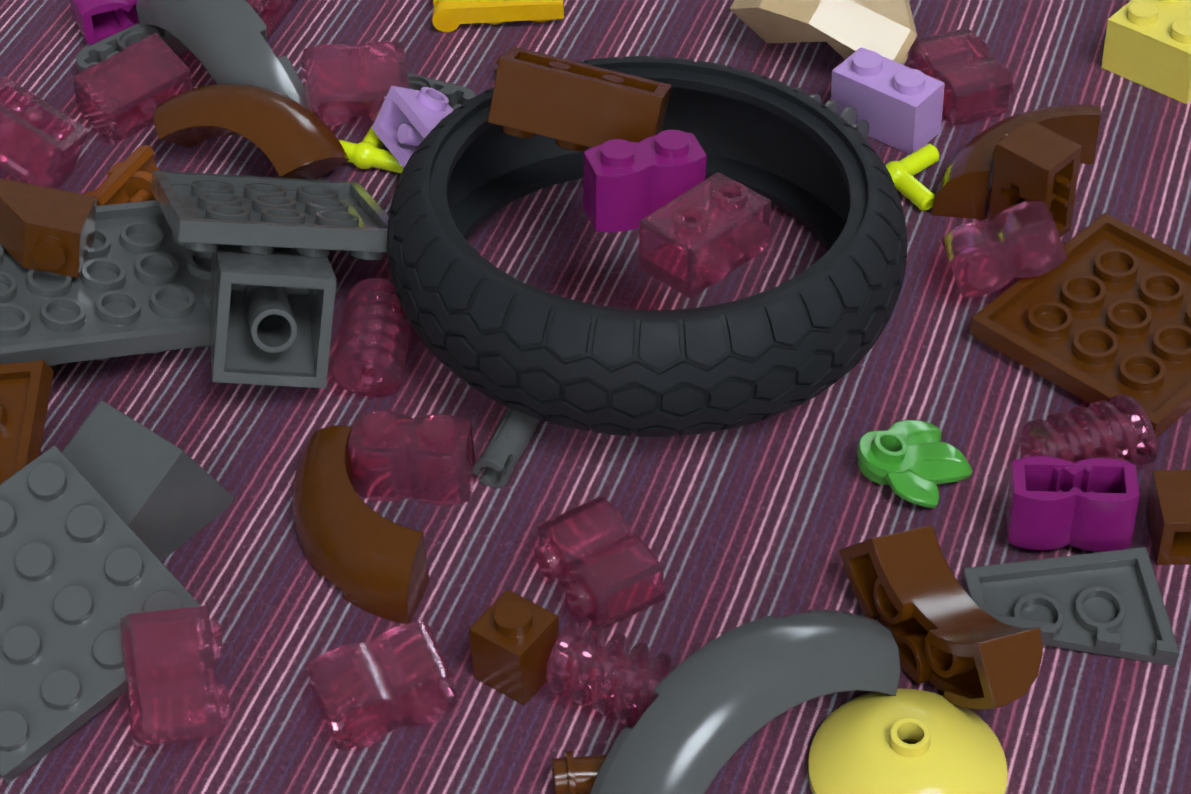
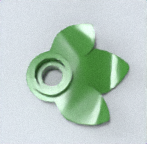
(911, 461)

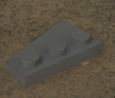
(1081, 602)

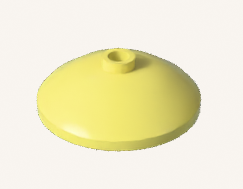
(865, 748)

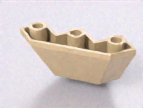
(843, 24)

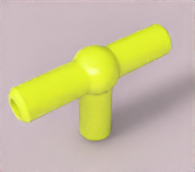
(370, 155)
(904, 170)

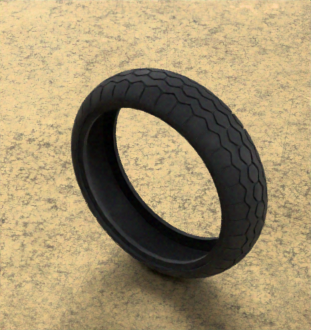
(654, 367)

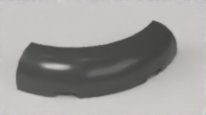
(227, 41)
(737, 688)

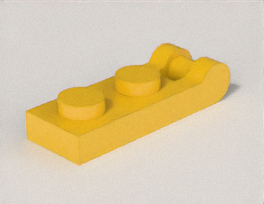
(451, 13)

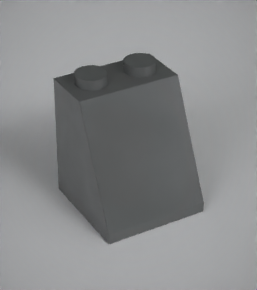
(270, 317)
(145, 479)

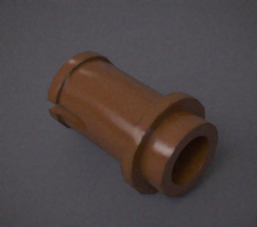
(575, 774)

